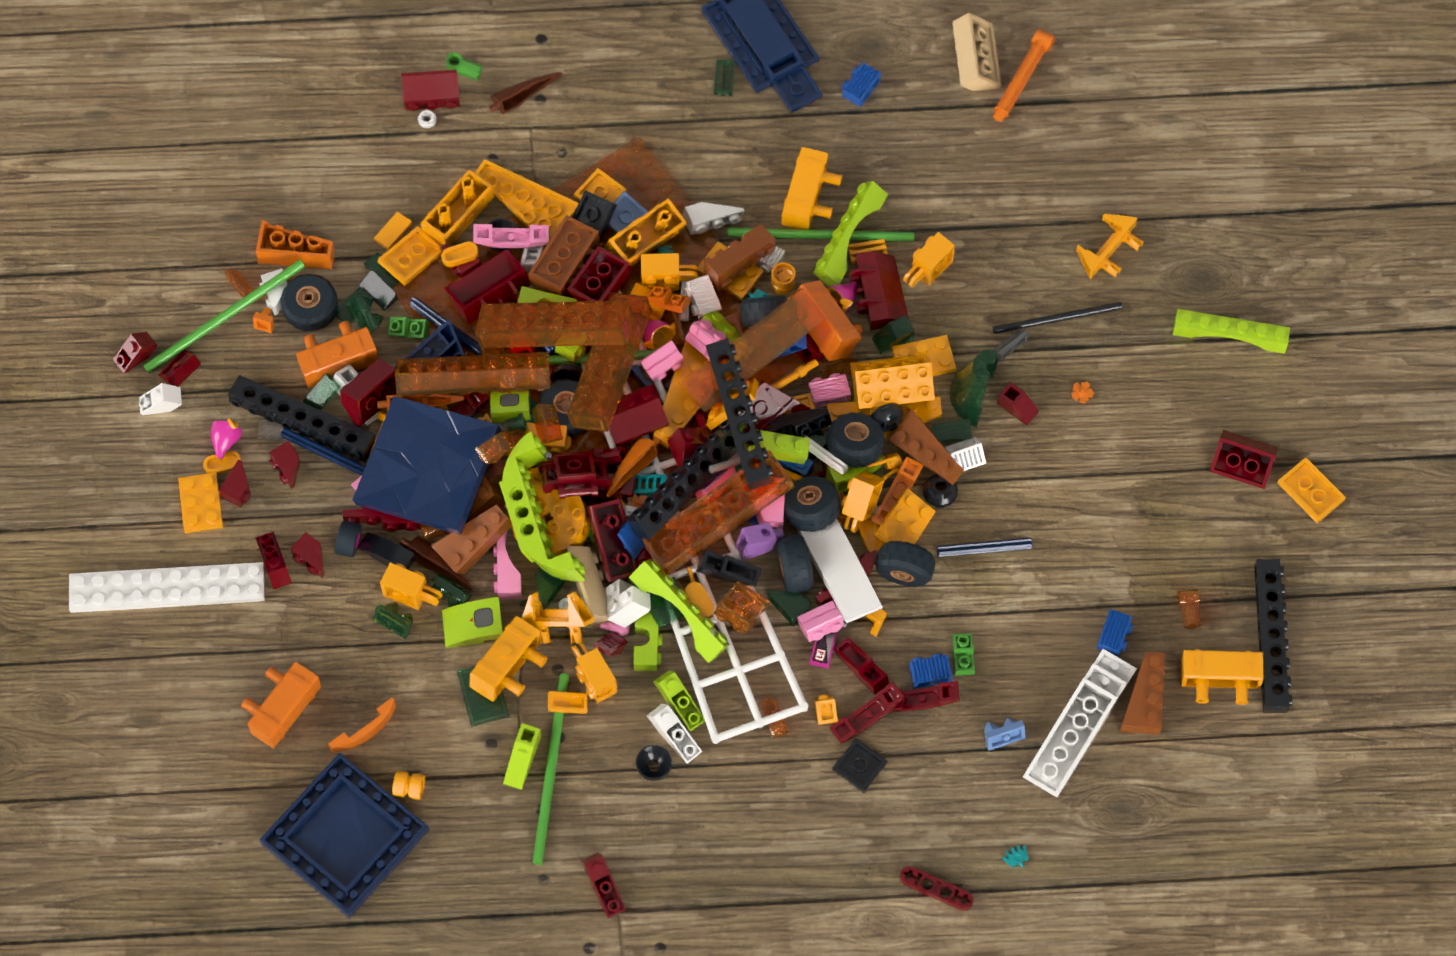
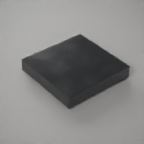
(594, 212)
(859, 765)

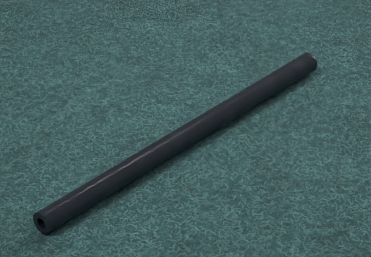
(1057, 317)

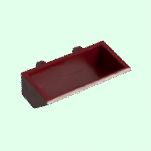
(488, 284)
(880, 288)

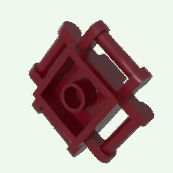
(574, 474)

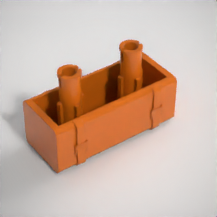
(836, 334)
(352, 349)
(283, 704)

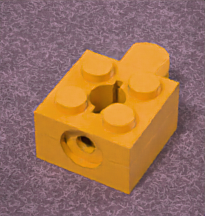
(930, 260)
(665, 271)
(861, 499)
(407, 587)
(594, 673)

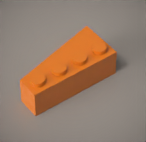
(286, 247)

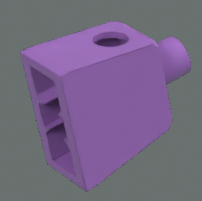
(757, 540)

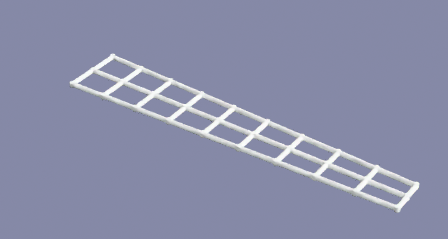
(738, 669)

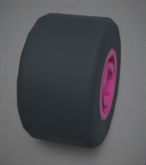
(348, 538)

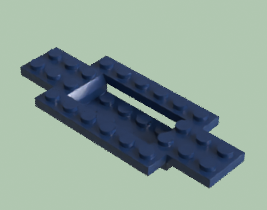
(775, 42)

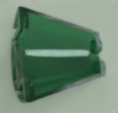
(970, 384)

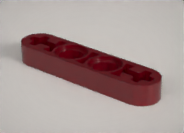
(934, 892)

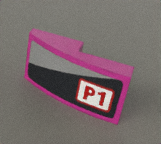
(823, 651)

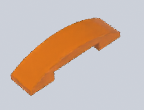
(905, 479)
(344, 743)

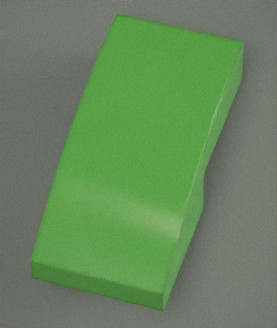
(408, 328)
(963, 654)

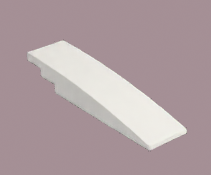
(841, 571)
(1079, 722)

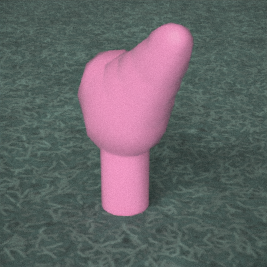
(621, 631)

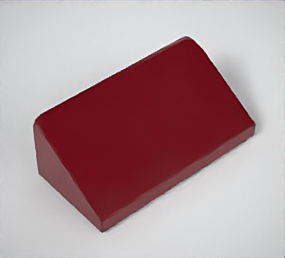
(180, 368)

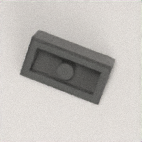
(1011, 344)

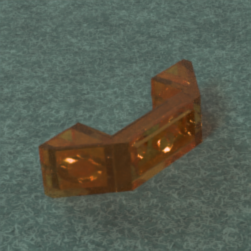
(498, 445)

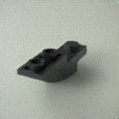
(801, 422)

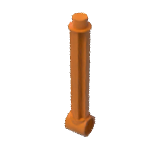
(1040, 43)

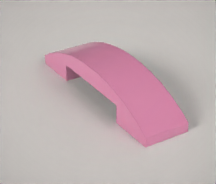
(510, 237)

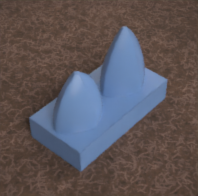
(1009, 733)

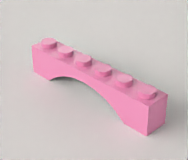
(509, 578)

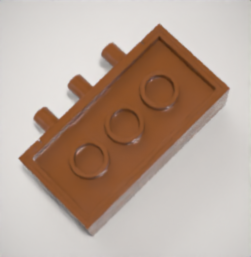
(564, 256)

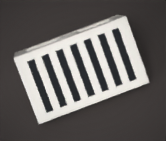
(968, 453)

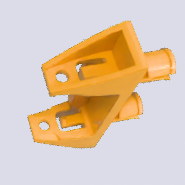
(1123, 226)
(573, 618)

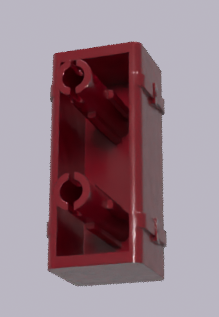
(605, 522)

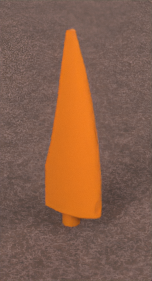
(433, 400)
(636, 460)

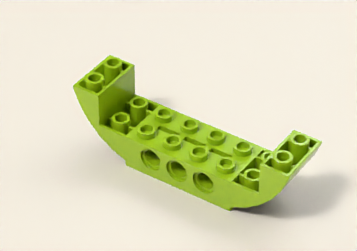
(525, 512)

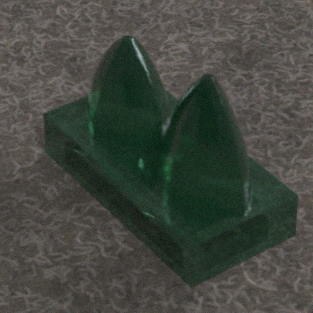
(361, 312)
(457, 594)
(388, 618)

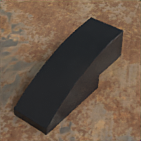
(386, 550)
(728, 569)

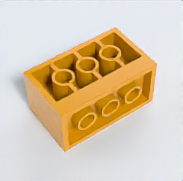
(892, 381)

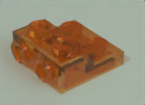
(741, 607)

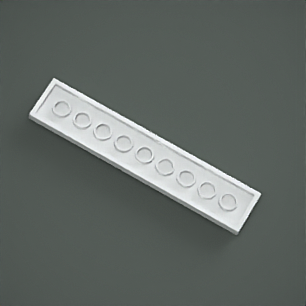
(166, 587)

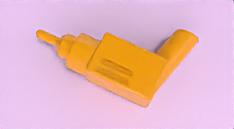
(877, 618)

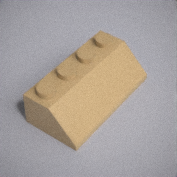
(976, 53)
(591, 590)

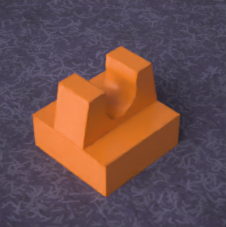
(264, 320)

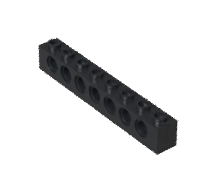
(297, 410)
(754, 476)
(682, 483)
(1271, 569)

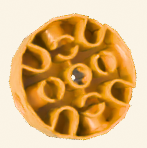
(564, 518)

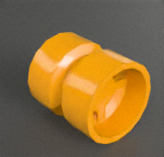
(783, 278)
(407, 784)

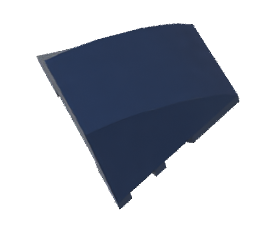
(439, 344)

